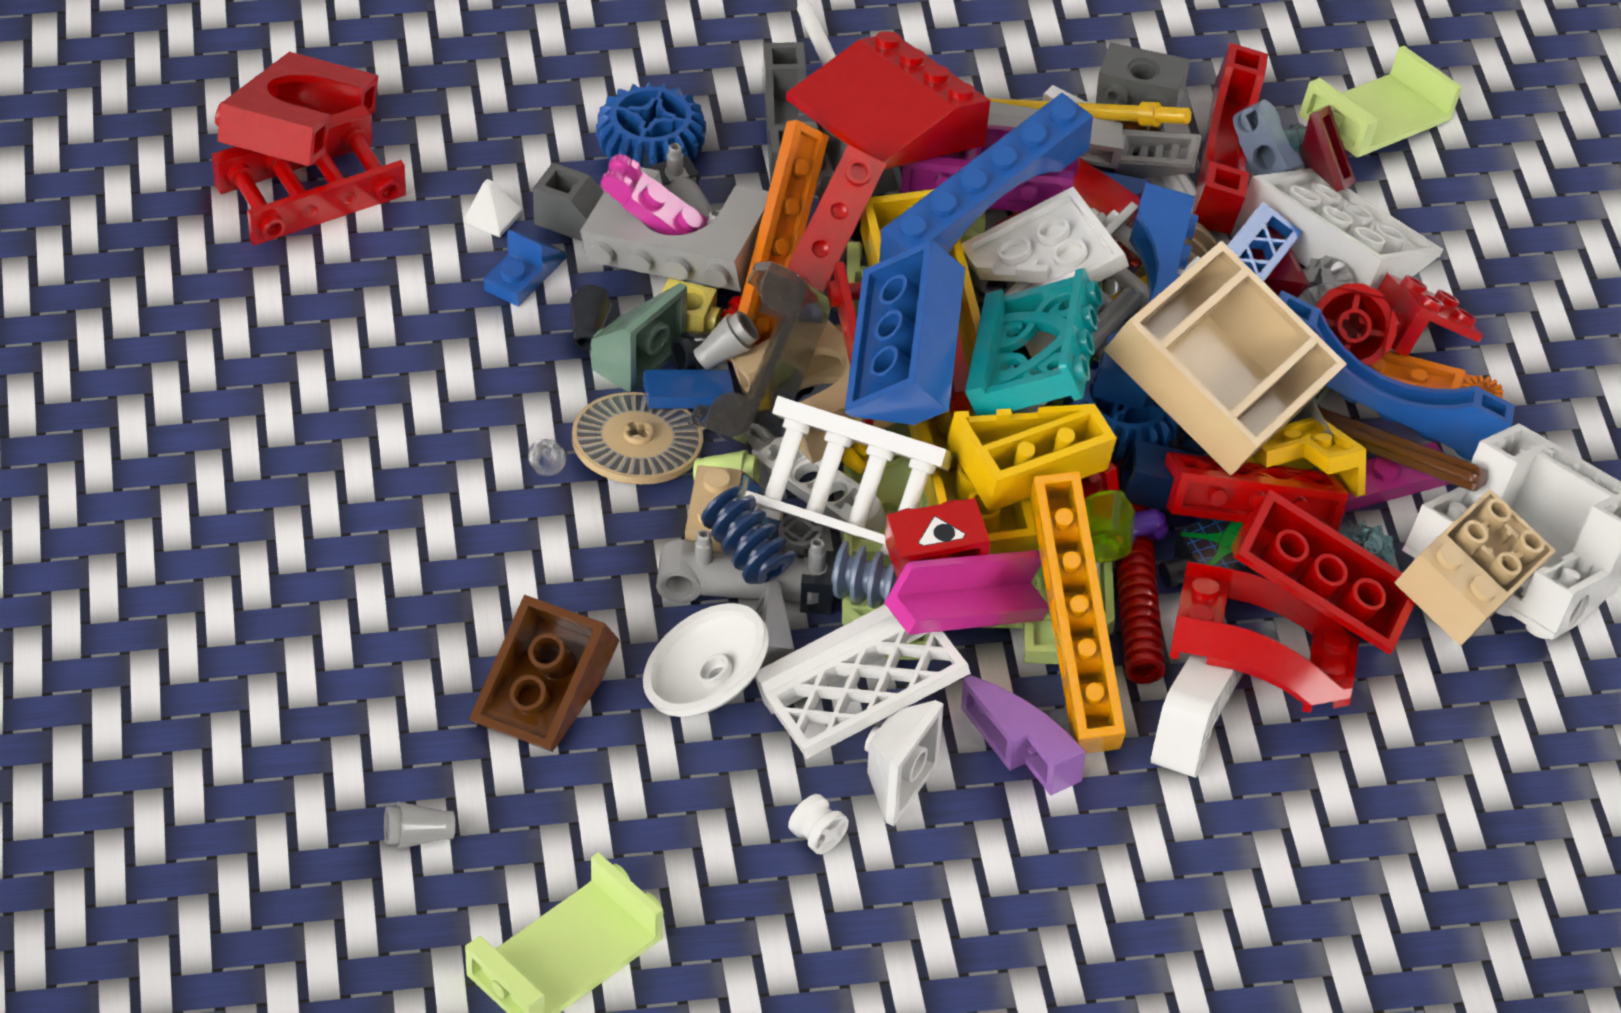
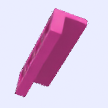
(967, 592)

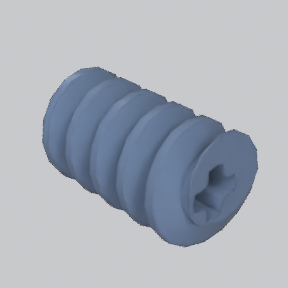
(862, 577)

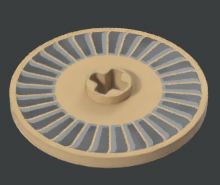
(635, 443)

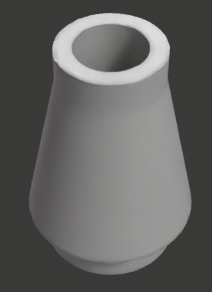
(729, 339)
(416, 825)

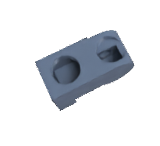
(1264, 140)

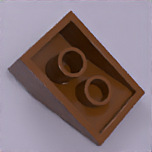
(544, 673)

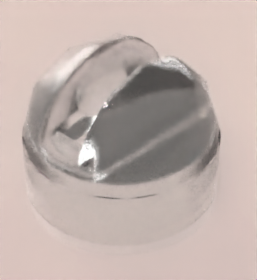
(553, 458)

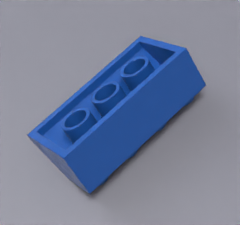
(906, 337)

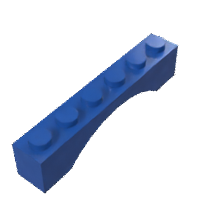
(1037, 146)
(1159, 239)
(1449, 416)

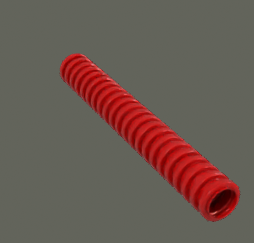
(1140, 609)

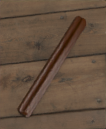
(1409, 452)

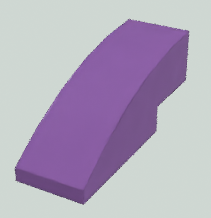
(1023, 734)

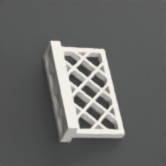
(848, 653)

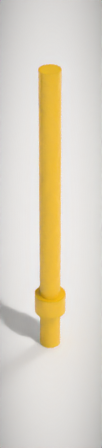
(1147, 113)

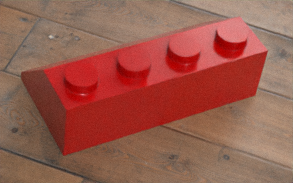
(1324, 570)

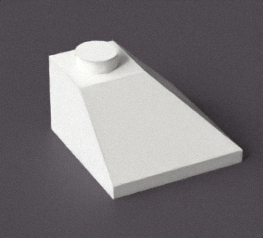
(903, 756)

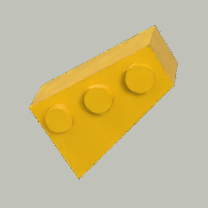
(1010, 449)

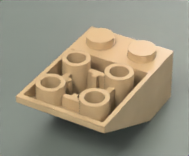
(1474, 567)

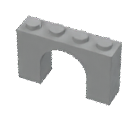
(711, 256)

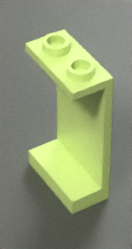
(1387, 108)
(570, 945)

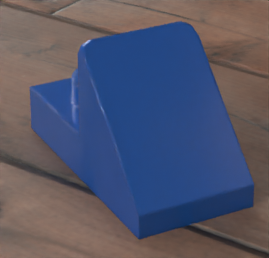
(523, 268)

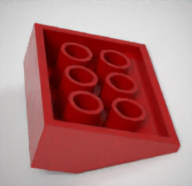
(893, 102)

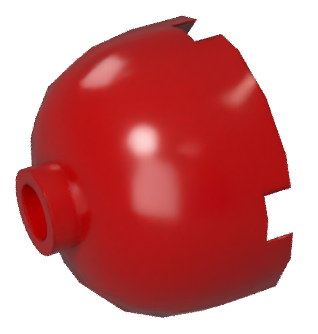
(1360, 320)

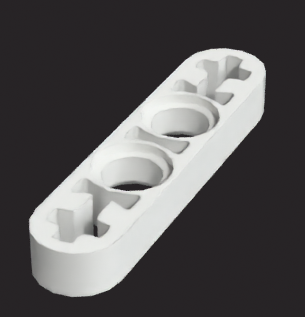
(837, 509)

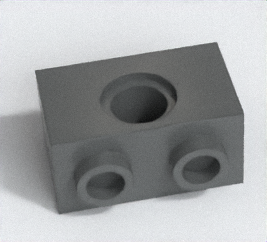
(1141, 75)

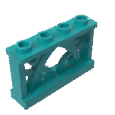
(995, 385)

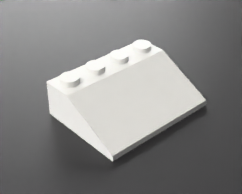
(1340, 226)

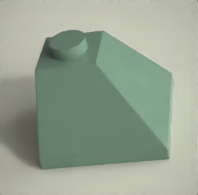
(640, 339)

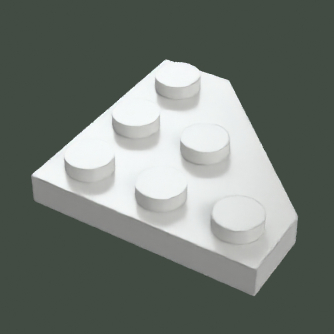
(1046, 244)

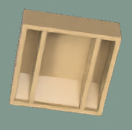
(1224, 357)

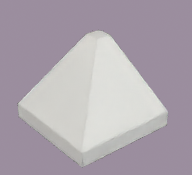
(493, 210)

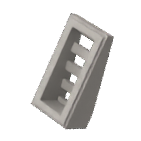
(1145, 141)
(773, 613)

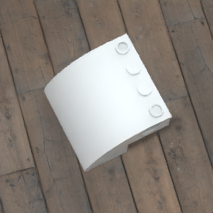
(1565, 503)

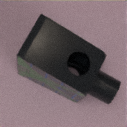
(1203, 543)

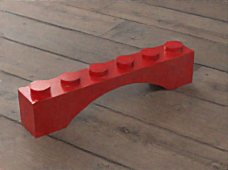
(1223, 164)

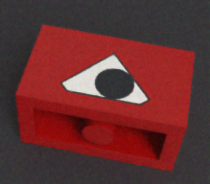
(936, 533)

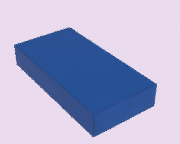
(684, 387)

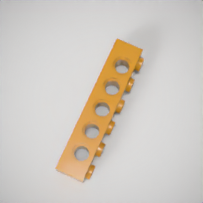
(1077, 612)

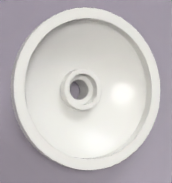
(706, 660)

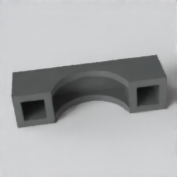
(781, 71)

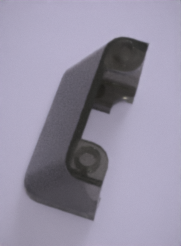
(801, 318)

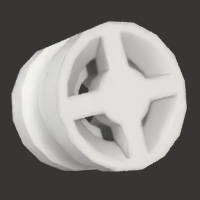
(818, 824)

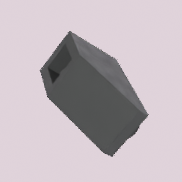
(564, 200)

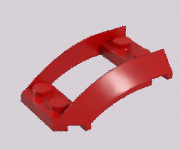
(1201, 632)

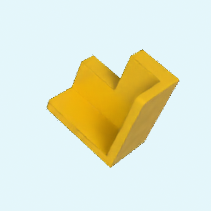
(1305, 445)

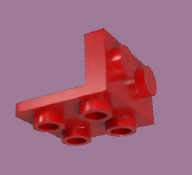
(1417, 306)

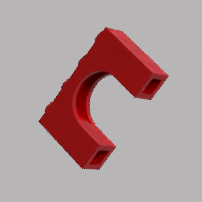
(290, 106)

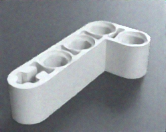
(1191, 713)

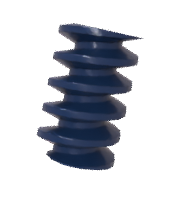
(744, 538)

